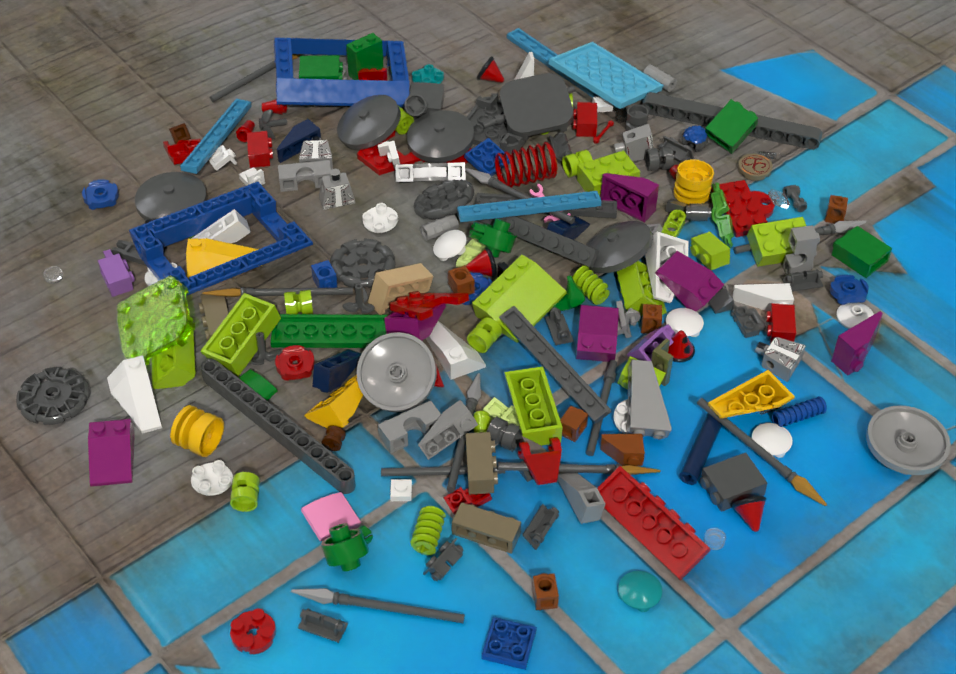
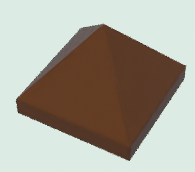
(179, 132)

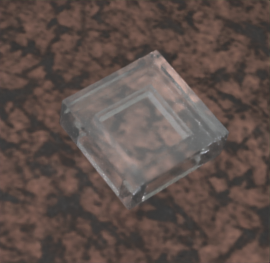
(779, 198)

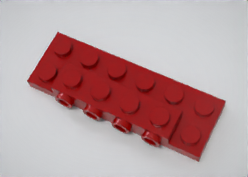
(652, 523)

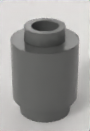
(698, 212)

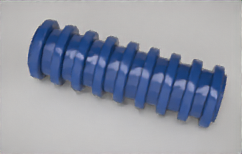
(799, 411)

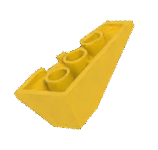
(209, 253)
(754, 395)
(338, 407)

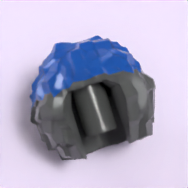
(696, 136)

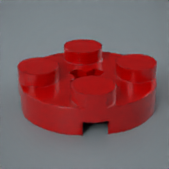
(291, 371)
(253, 620)

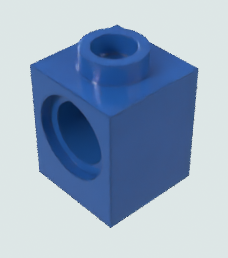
(324, 275)

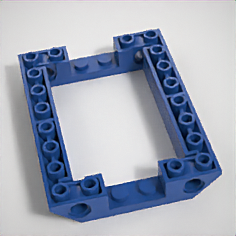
(335, 91)
(253, 199)

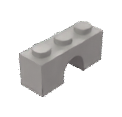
(292, 174)
(804, 244)
(394, 431)

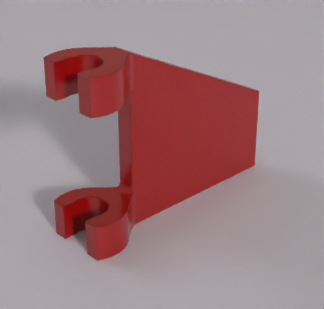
(544, 465)

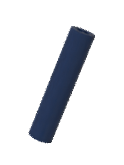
(700, 450)

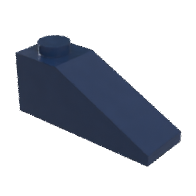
(294, 140)
(569, 230)
(334, 371)

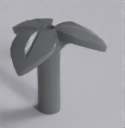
(265, 123)
(361, 298)
(261, 354)

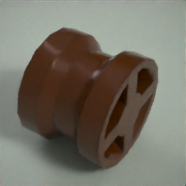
(333, 438)

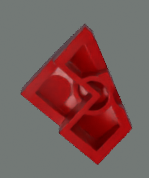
(181, 150)

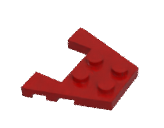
(380, 164)
(422, 303)

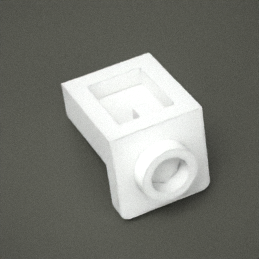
(389, 149)
(221, 157)
(251, 176)

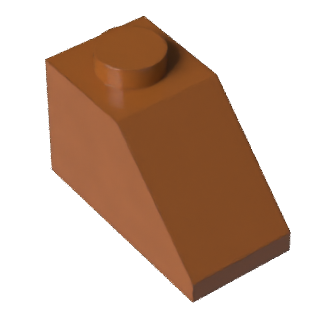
(624, 448)

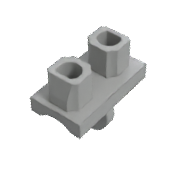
(626, 318)

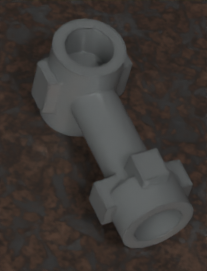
(793, 192)

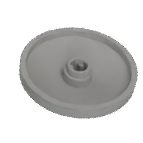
(396, 372)
(908, 440)

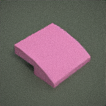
(328, 513)

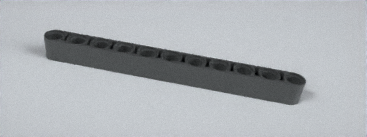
(703, 114)
(279, 426)

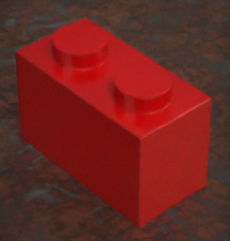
(585, 119)
(258, 149)
(781, 322)

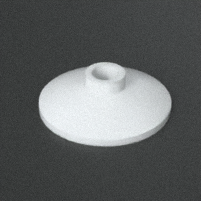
(853, 314)

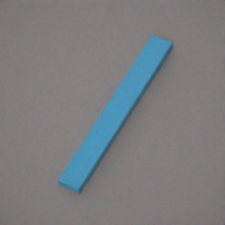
(541, 53)
(215, 136)
(528, 206)

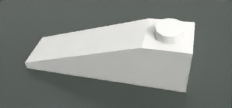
(660, 251)
(453, 352)
(133, 391)

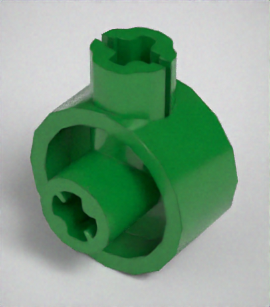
(494, 236)
(346, 546)

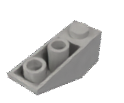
(447, 429)
(582, 496)

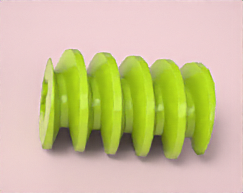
(591, 285)
(428, 530)

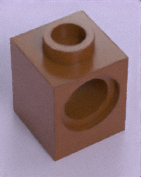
(836, 209)
(461, 280)
(651, 318)
(573, 423)
(545, 599)

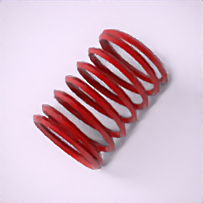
(554, 167)

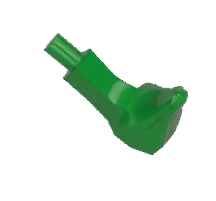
(573, 298)

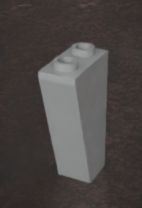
(645, 402)

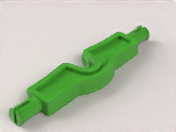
(723, 222)

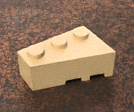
(396, 283)

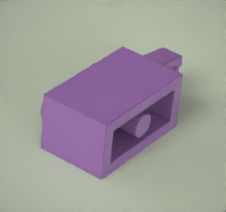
(115, 273)
(644, 349)

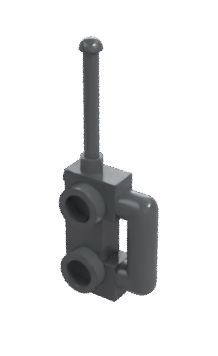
(741, 317)

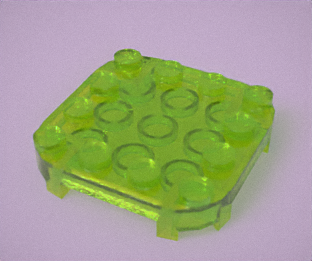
(154, 319)

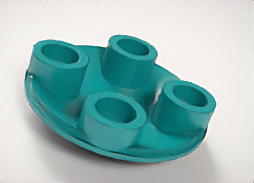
(428, 75)
(640, 590)

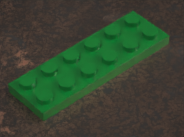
(327, 330)

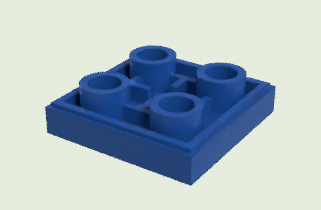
(484, 155)
(509, 643)

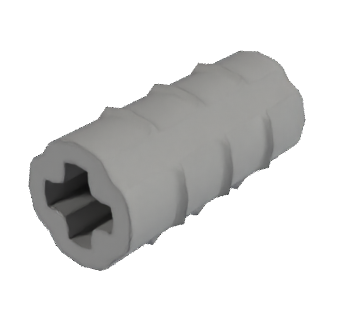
(667, 80)
(439, 227)

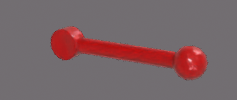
(597, 139)

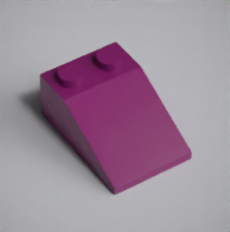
(633, 194)
(689, 280)
(404, 324)
(597, 333)
(855, 344)
(111, 452)

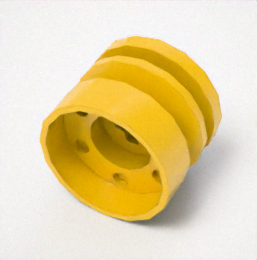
(693, 181)
(197, 431)

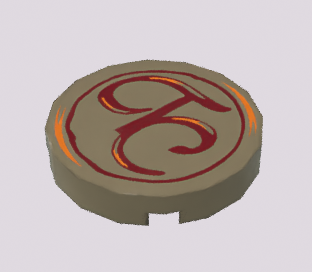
(755, 167)

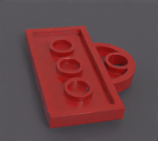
(745, 206)

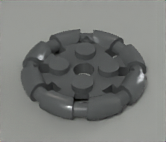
(443, 199)
(359, 253)
(58, 381)

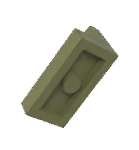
(663, 360)

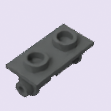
(560, 146)
(682, 152)
(799, 281)
(558, 327)
(540, 525)
(437, 565)
(322, 625)

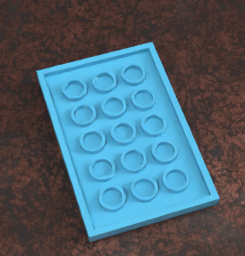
(605, 74)

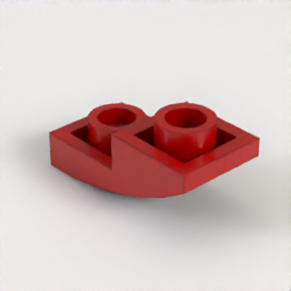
(454, 499)

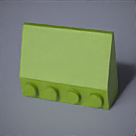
(522, 286)

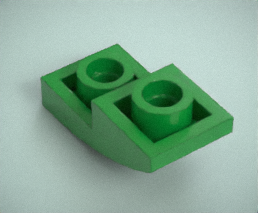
(258, 384)

